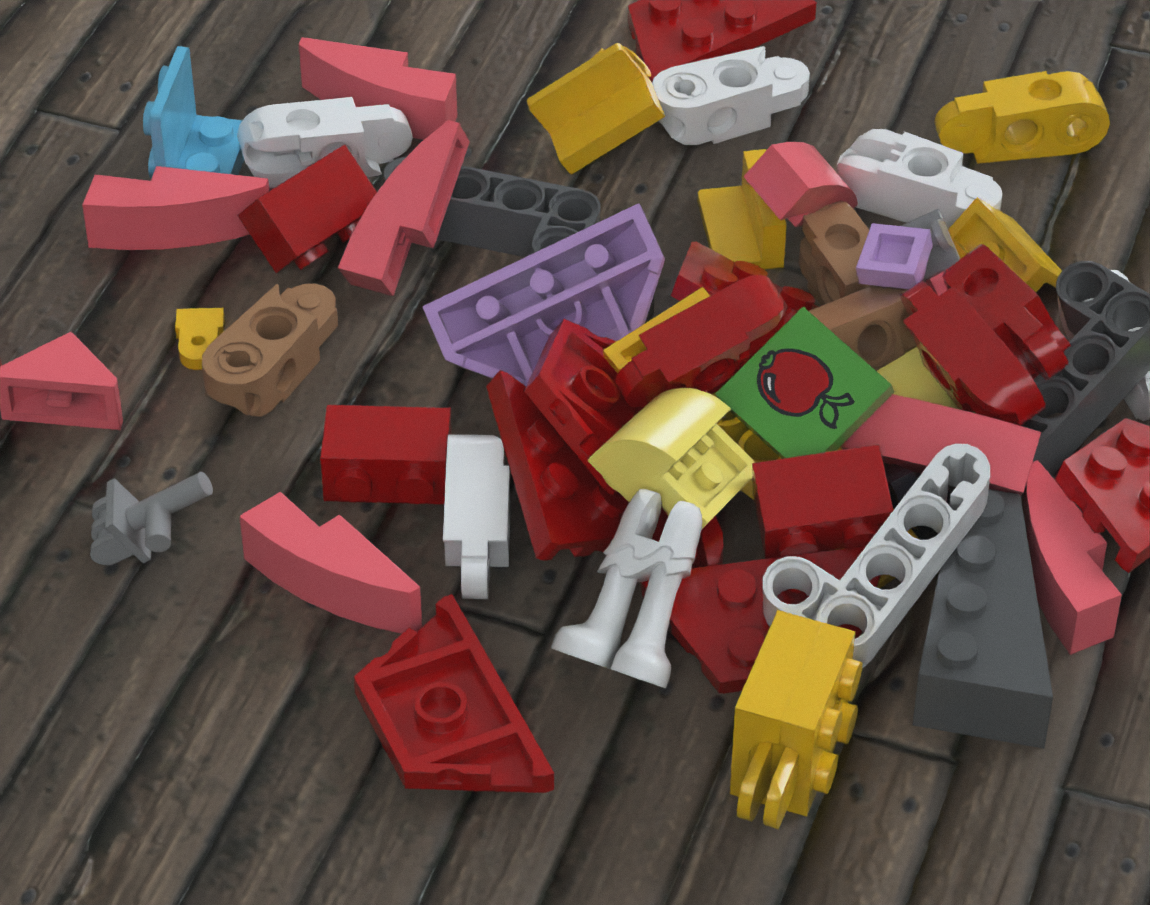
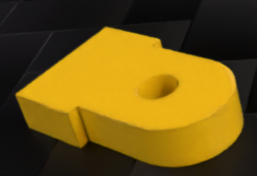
(196, 330)

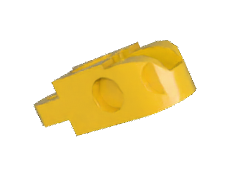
(1025, 118)

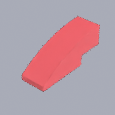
(379, 78)
(797, 181)
(170, 210)
(405, 211)
(917, 430)
(1068, 565)
(329, 566)

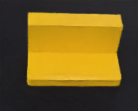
(596, 107)
(742, 223)
(1007, 240)

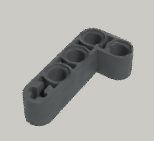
(512, 211)
(1098, 344)

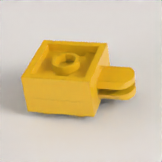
(793, 717)

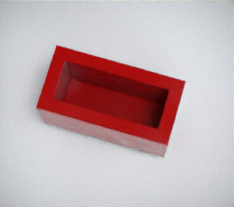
(308, 210)
(385, 454)
(821, 501)

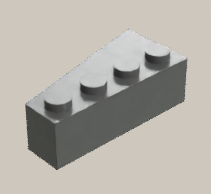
(984, 637)

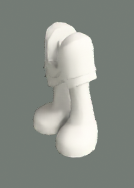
(635, 559)

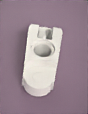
(728, 95)
(292, 136)
(912, 177)
(476, 510)

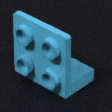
(179, 134)

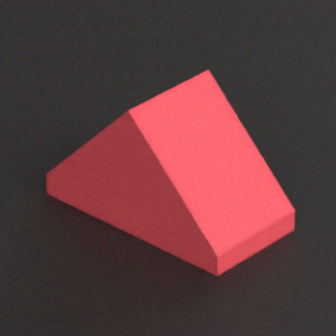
(60, 387)

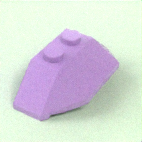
(590, 278)

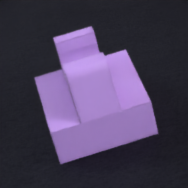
(894, 256)

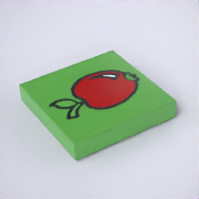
(804, 390)

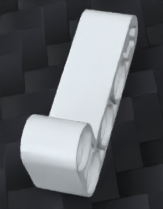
(890, 553)

